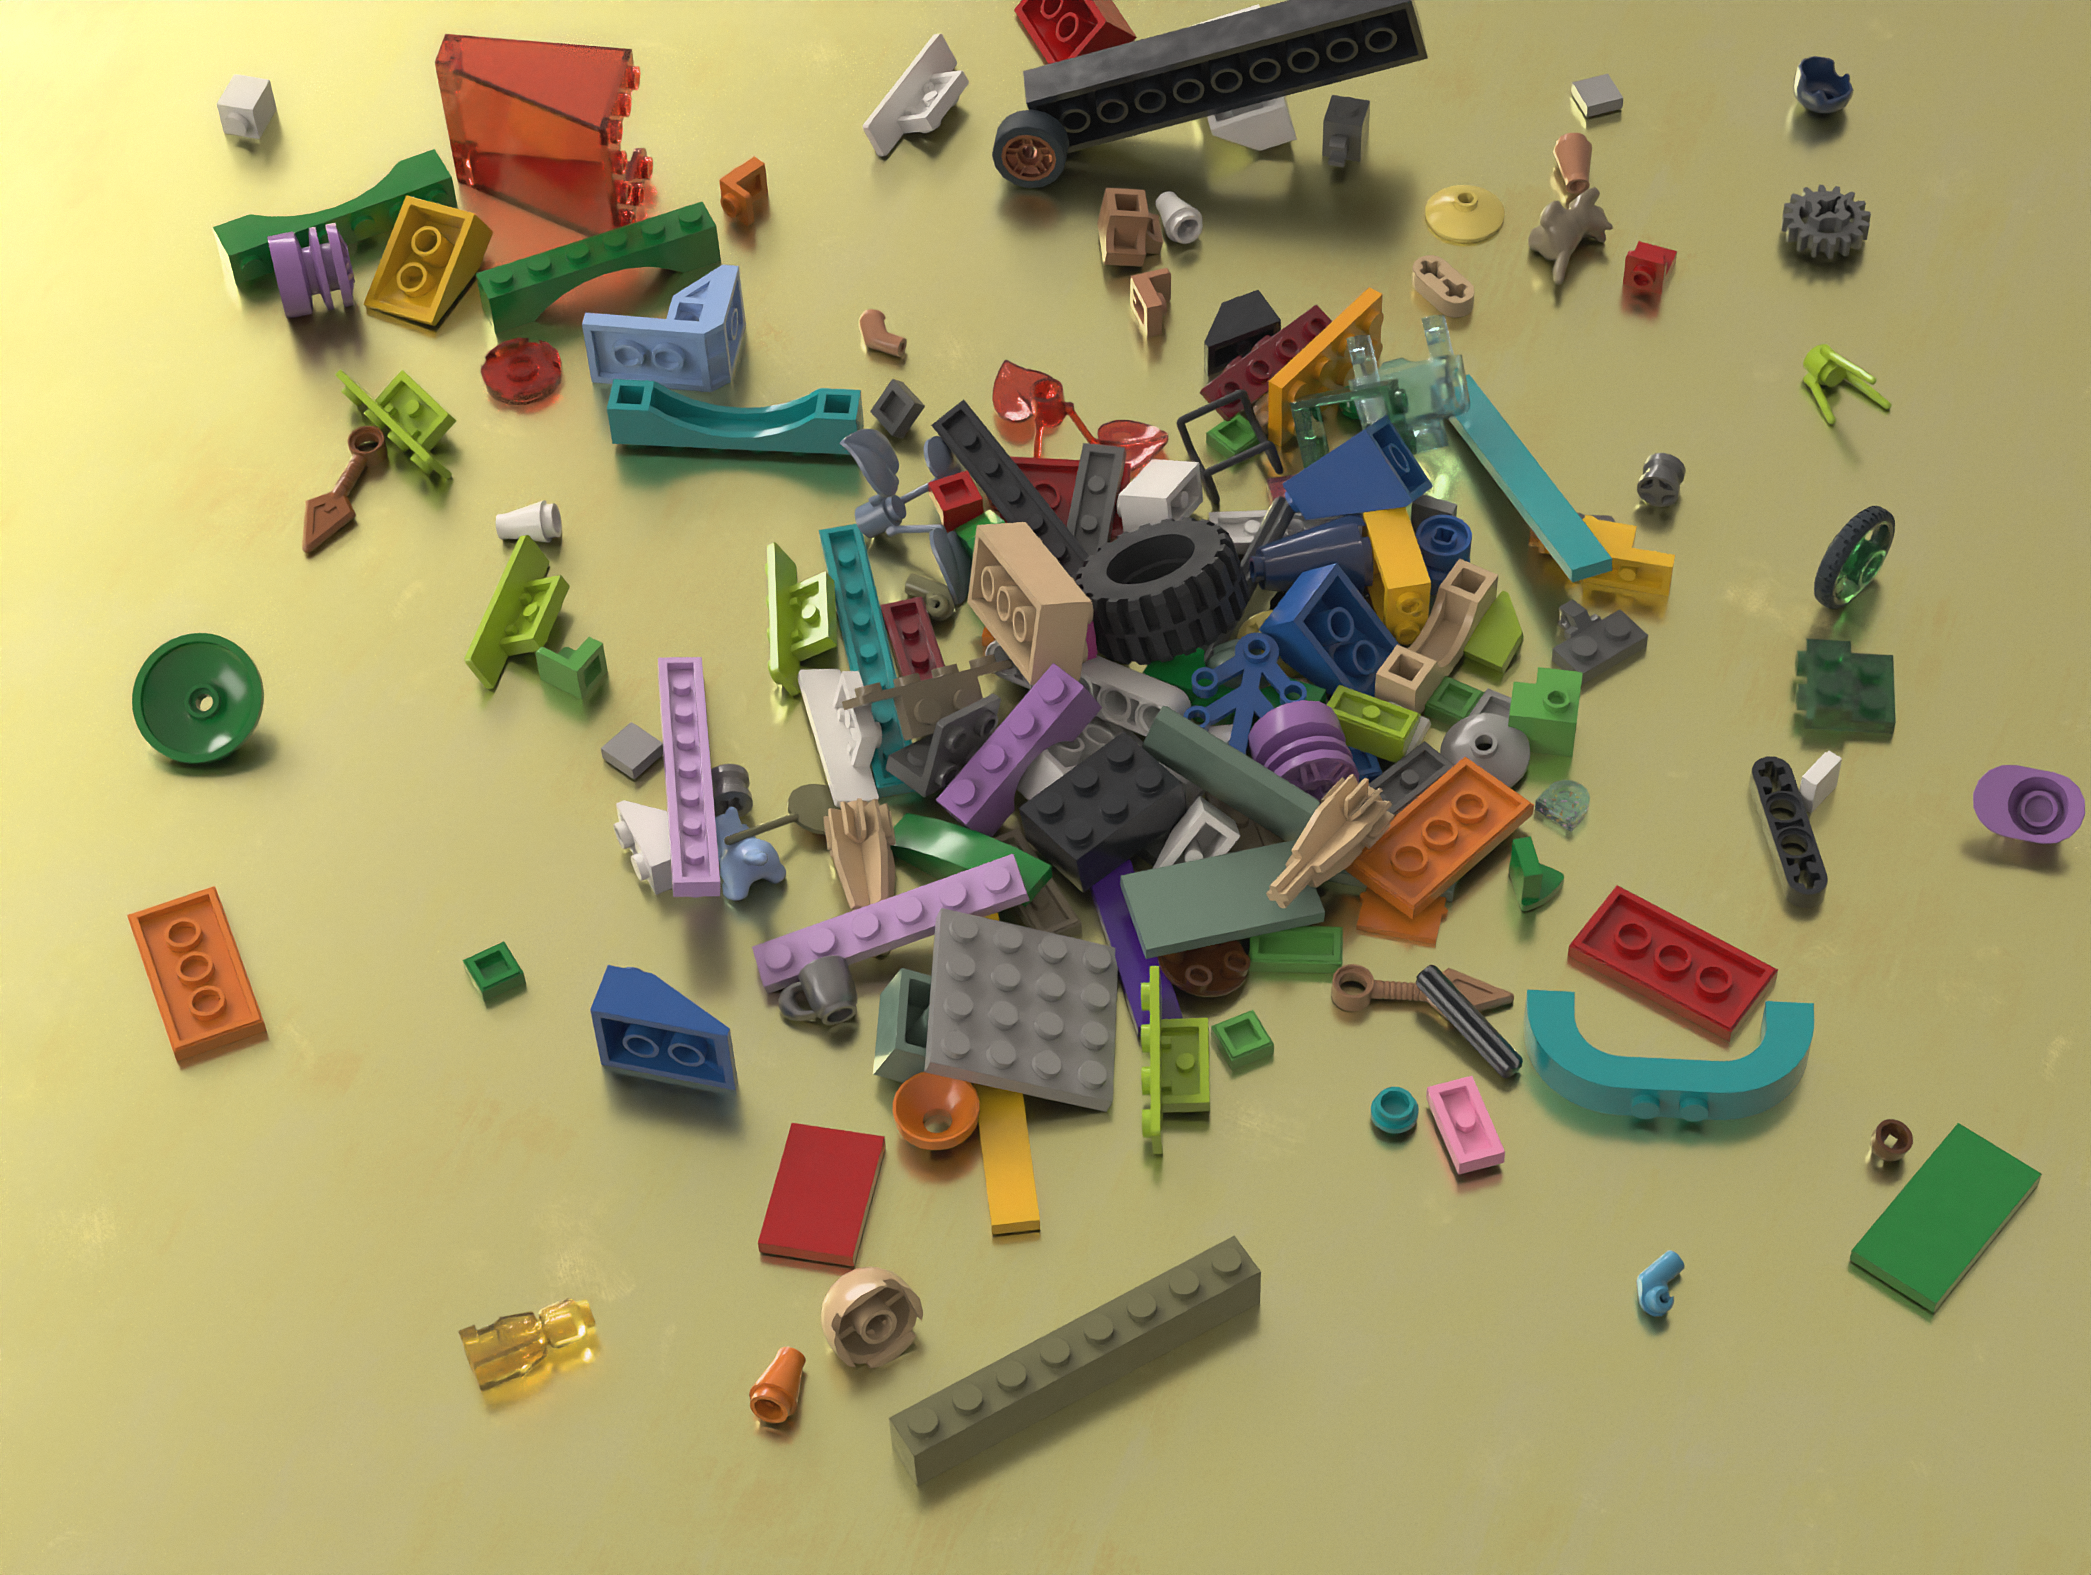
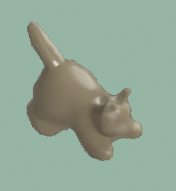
(1565, 228)

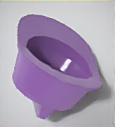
(2029, 804)

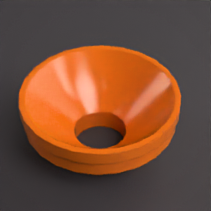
(933, 1095)

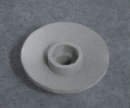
(1504, 760)

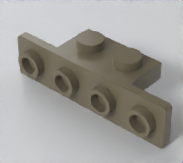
(927, 701)

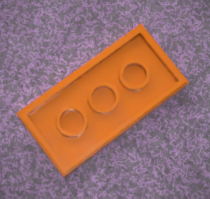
(1440, 837)
(196, 973)

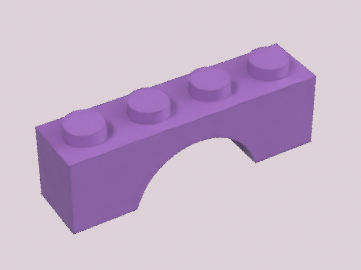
(1048, 714)

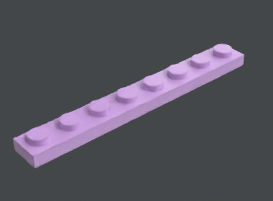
(688, 778)

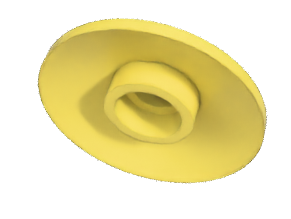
(1464, 213)

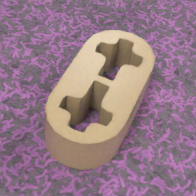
(1438, 288)

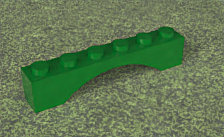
(245, 243)
(526, 287)

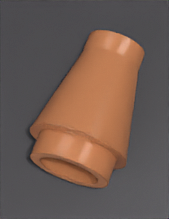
(1574, 160)

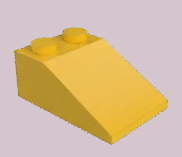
(427, 260)

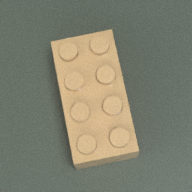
(1028, 601)

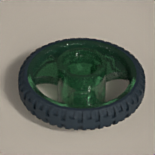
(1852, 559)

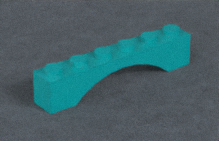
(656, 416)

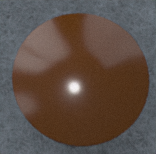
(1207, 969)

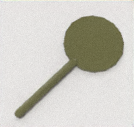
(805, 807)

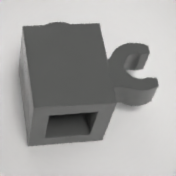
(1345, 129)

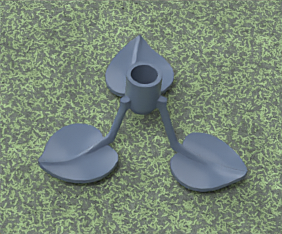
(886, 510)

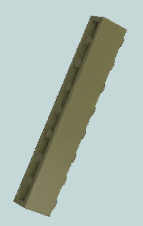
(1075, 1360)

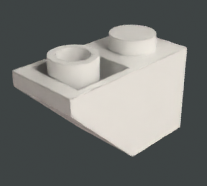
(647, 835)

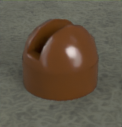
(1900, 1147)

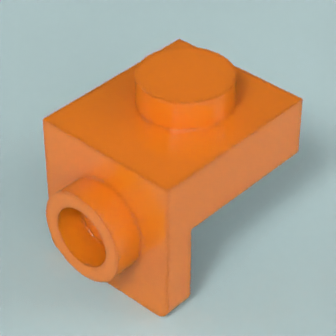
(742, 188)

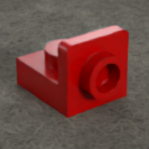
(1649, 267)

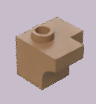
(1127, 228)

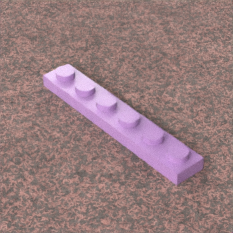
(891, 921)

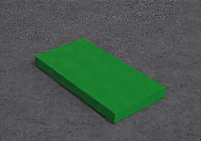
(1945, 1217)

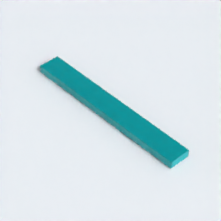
(1530, 489)
(865, 640)

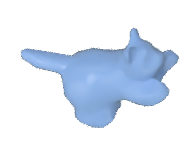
(744, 860)

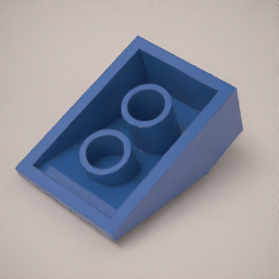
(1330, 632)
(659, 1031)

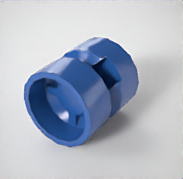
(1442, 543)

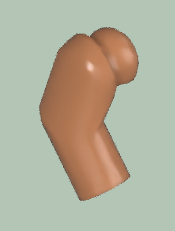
(876, 335)

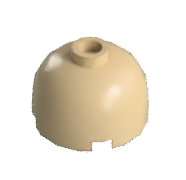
(870, 1316)

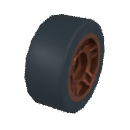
(1015, 154)

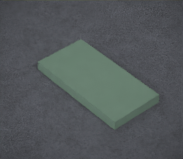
(1229, 775)
(1214, 900)

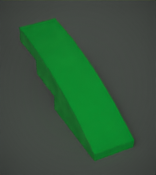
(948, 849)

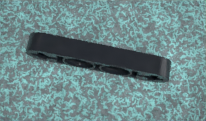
(1788, 831)

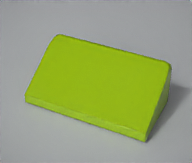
(1374, 723)

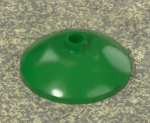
(175, 683)

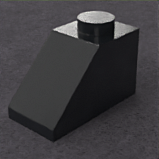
(1238, 329)

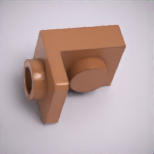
(1149, 298)

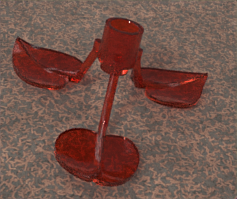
(1028, 392)

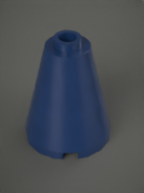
(1336, 541)

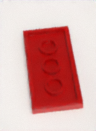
(1673, 963)

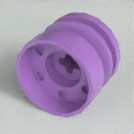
(311, 270)
(1303, 746)

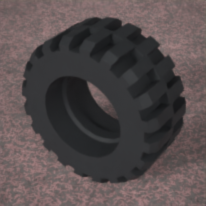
(1164, 590)

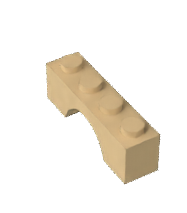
(1415, 672)

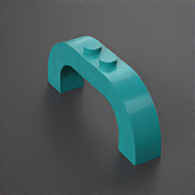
(1664, 1085)

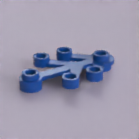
(1246, 698)

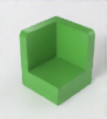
(573, 669)

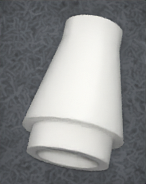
(1179, 218)
(537, 520)

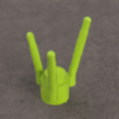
(1829, 369)

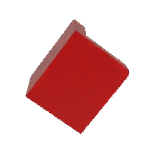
(956, 499)

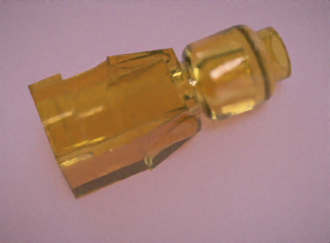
(520, 1340)

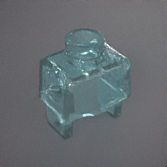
(1433, 386)

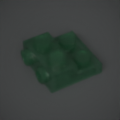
(1845, 688)

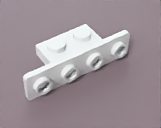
(918, 97)
(842, 736)

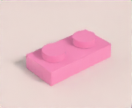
(1465, 1125)

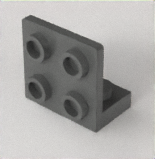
(942, 755)

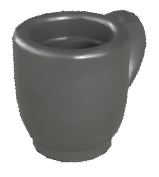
(828, 991)

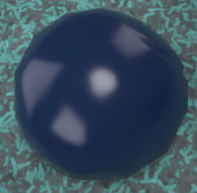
(1820, 87)

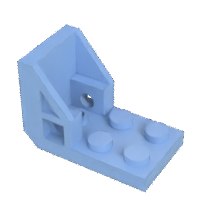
(683, 352)

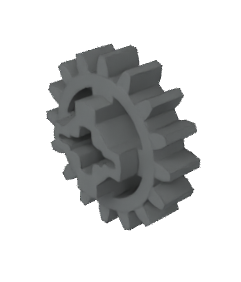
(1825, 221)

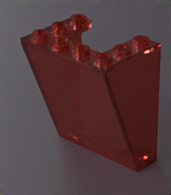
(544, 127)

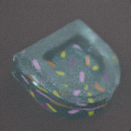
(1564, 803)

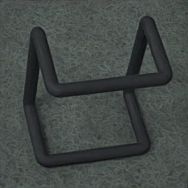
(1264, 446)

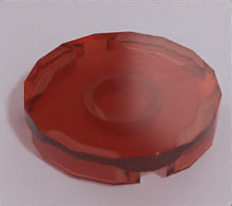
(521, 371)

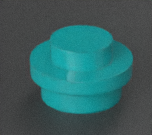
(1394, 1110)

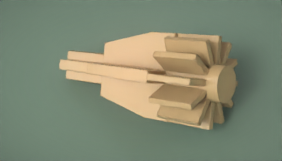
(1333, 838)
(861, 850)

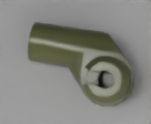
(935, 594)

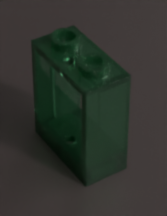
(1310, 425)

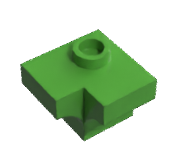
(1547, 710)

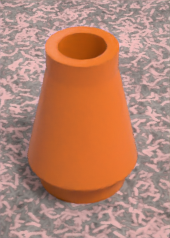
(777, 1389)

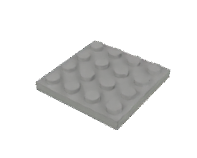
(1022, 1010)

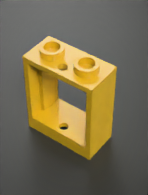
(1399, 574)

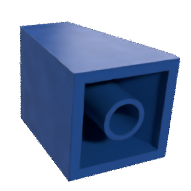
(1359, 476)

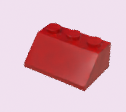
(1073, 26)

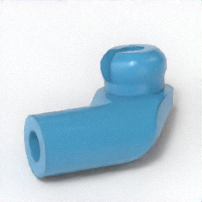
(1653, 1286)

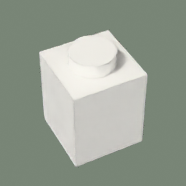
(246, 106)

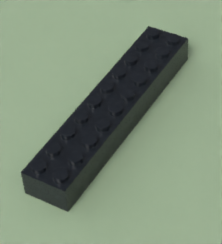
(1223, 66)

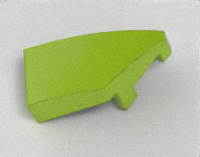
(1496, 635)

